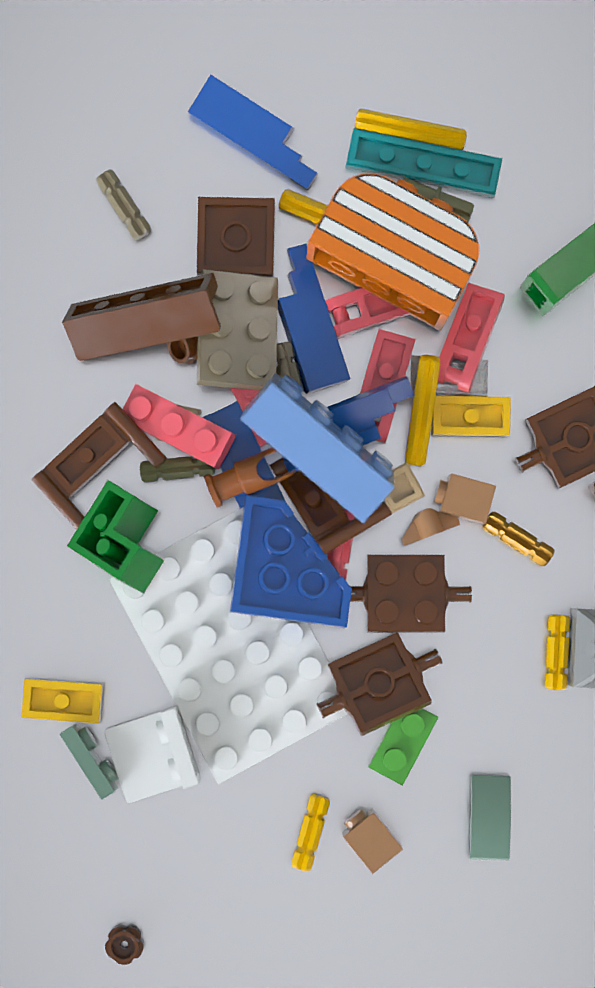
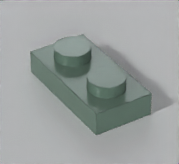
(82, 745)

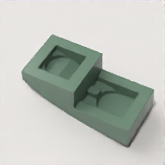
(490, 817)

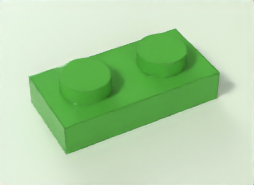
(402, 745)

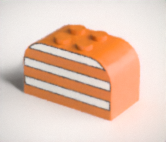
(396, 245)

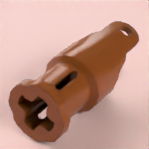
(241, 479)

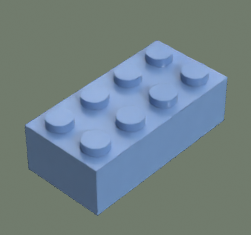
(319, 446)

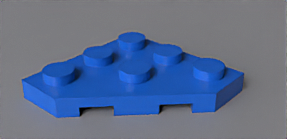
(284, 569)

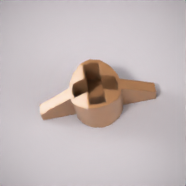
(427, 524)

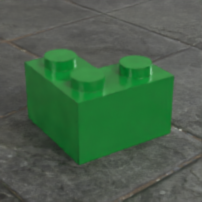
(112, 535)

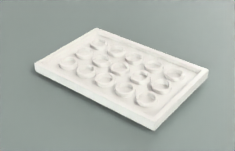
(235, 677)

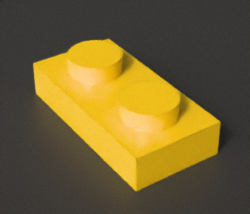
(471, 416)
(62, 700)

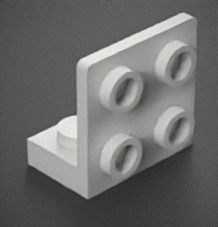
(152, 755)

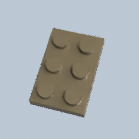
(246, 345)

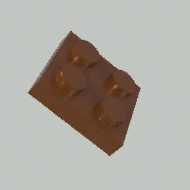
(236, 235)

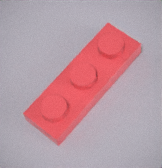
(178, 426)

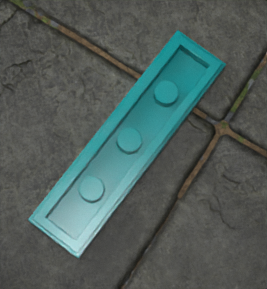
(424, 163)

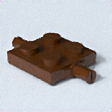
(564, 439)
(407, 594)
(379, 684)

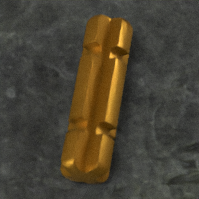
(519, 538)

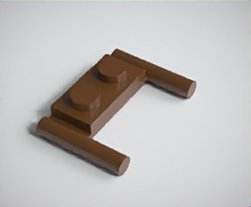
(89, 455)
(322, 512)

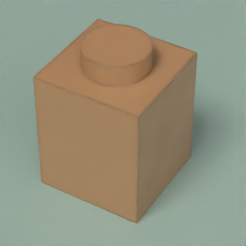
(465, 498)
(371, 839)

